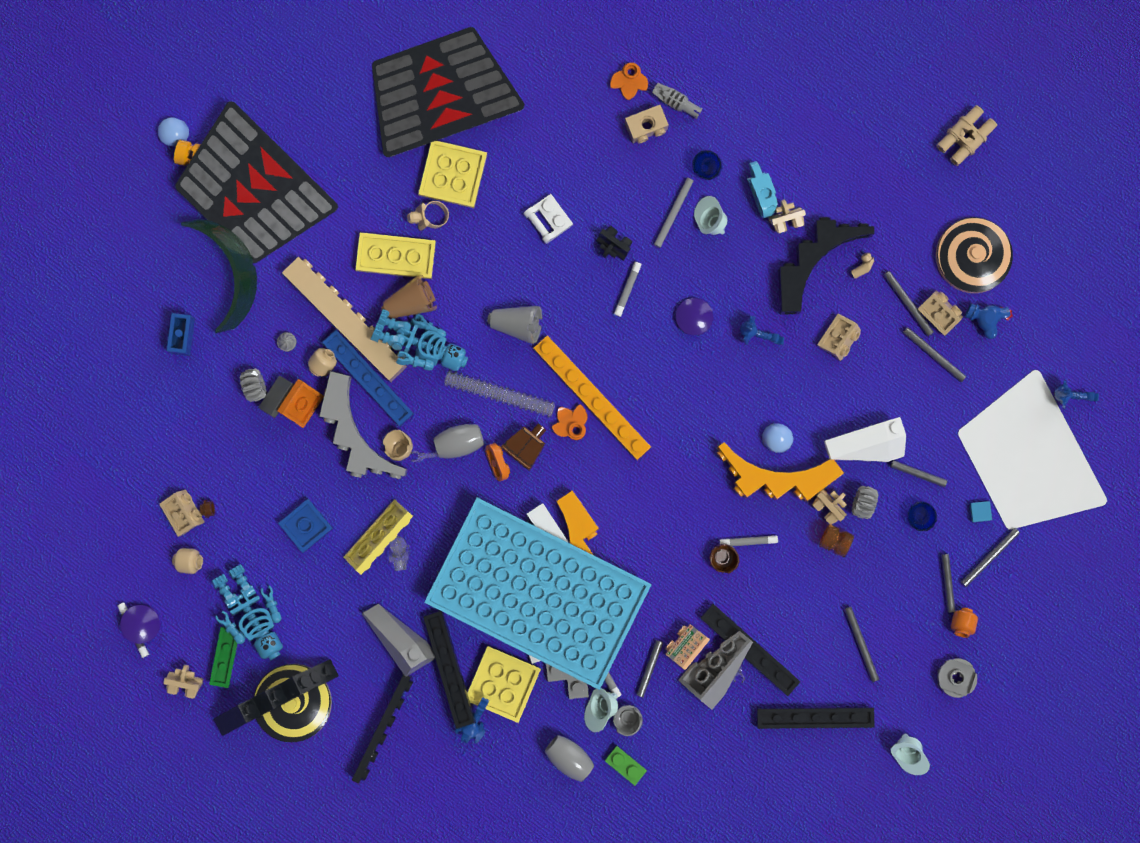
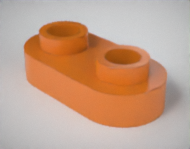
(495, 457)

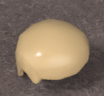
(397, 445)

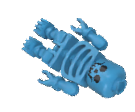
(451, 355)
(266, 643)

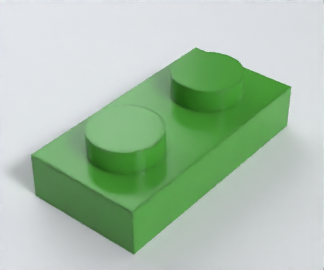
(625, 765)

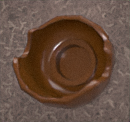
(724, 558)

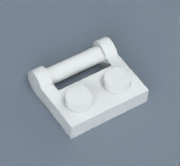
(553, 215)

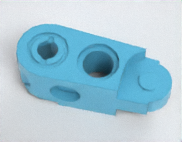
(762, 190)

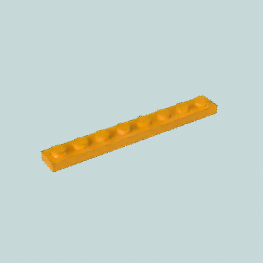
(592, 397)

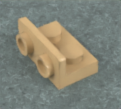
(941, 312)
(840, 337)
(181, 512)

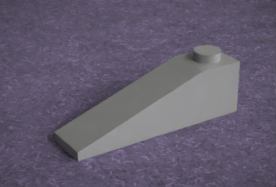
(401, 642)
(714, 674)

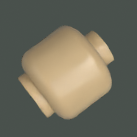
(322, 362)
(187, 561)

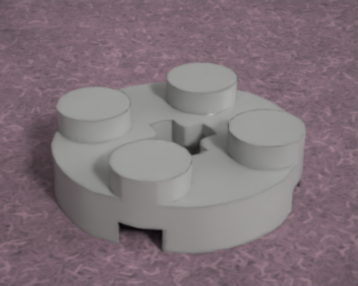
(966, 671)

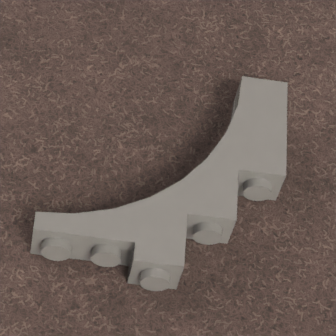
(337, 408)

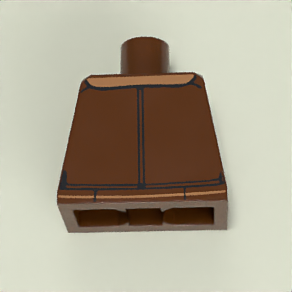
(525, 446)

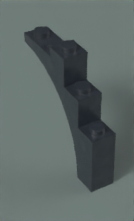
(827, 237)
(275, 697)

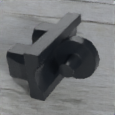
(612, 245)

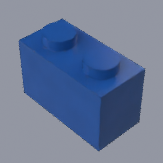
(180, 334)

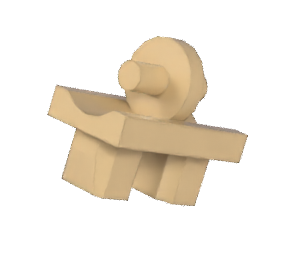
(795, 215)
(836, 512)
(183, 679)

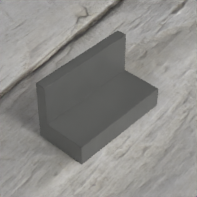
(276, 396)

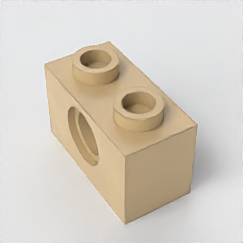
(654, 116)

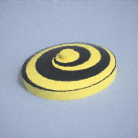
(299, 717)

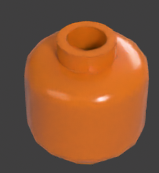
(964, 622)

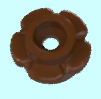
(207, 508)

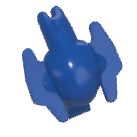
(749, 330)
(1063, 394)
(474, 731)

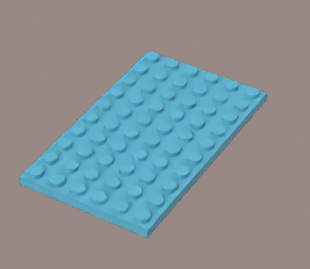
(538, 593)

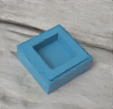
(981, 511)

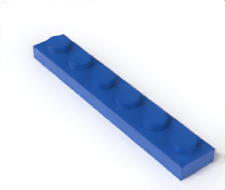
(368, 378)

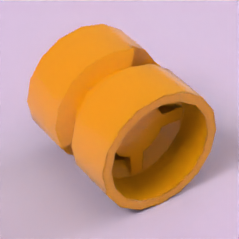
(184, 151)

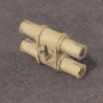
(975, 138)

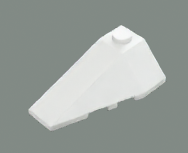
(874, 443)

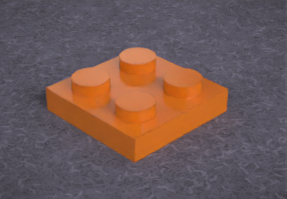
(300, 403)

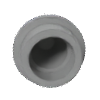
(286, 341)

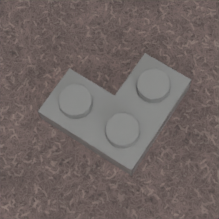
(576, 688)

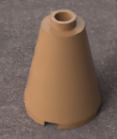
(411, 299)

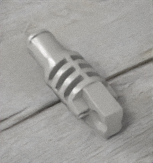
(676, 100)

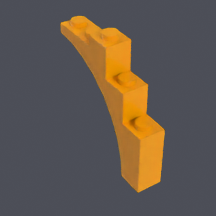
(778, 483)
(578, 521)

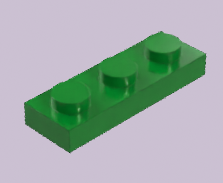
(223, 659)

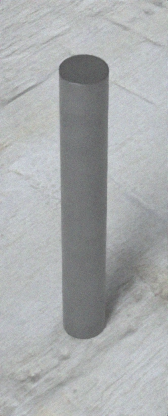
(918, 473)
(948, 583)
(649, 668)

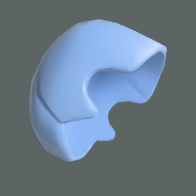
(172, 130)
(777, 438)

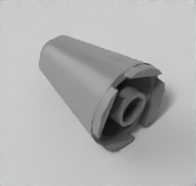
(517, 322)

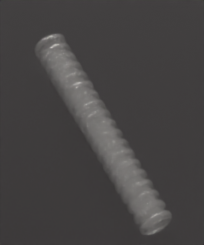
(499, 393)

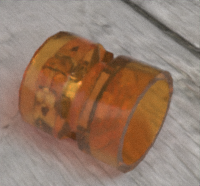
(836, 540)

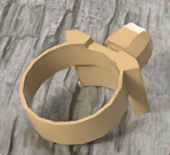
(419, 217)

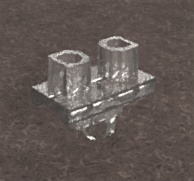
(399, 553)

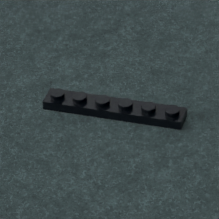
(756, 655)
(449, 670)
(815, 718)
(379, 735)

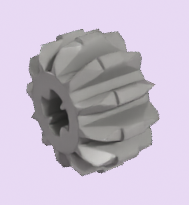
(253, 385)
(865, 502)

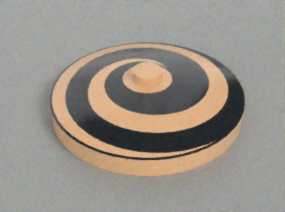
(974, 255)

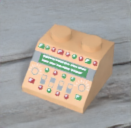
(686, 646)

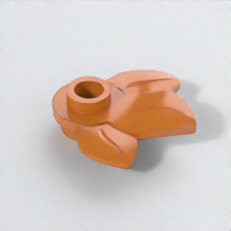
(629, 83)
(569, 420)

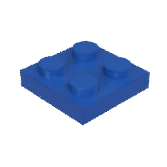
(305, 525)

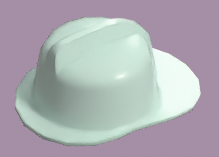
(710, 216)
(599, 709)
(910, 755)

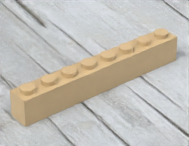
(342, 317)

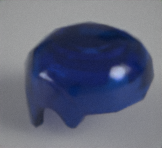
(707, 165)
(922, 516)

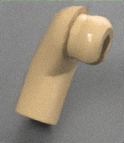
(865, 266)

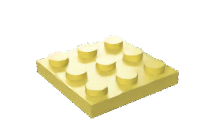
(452, 174)
(504, 682)

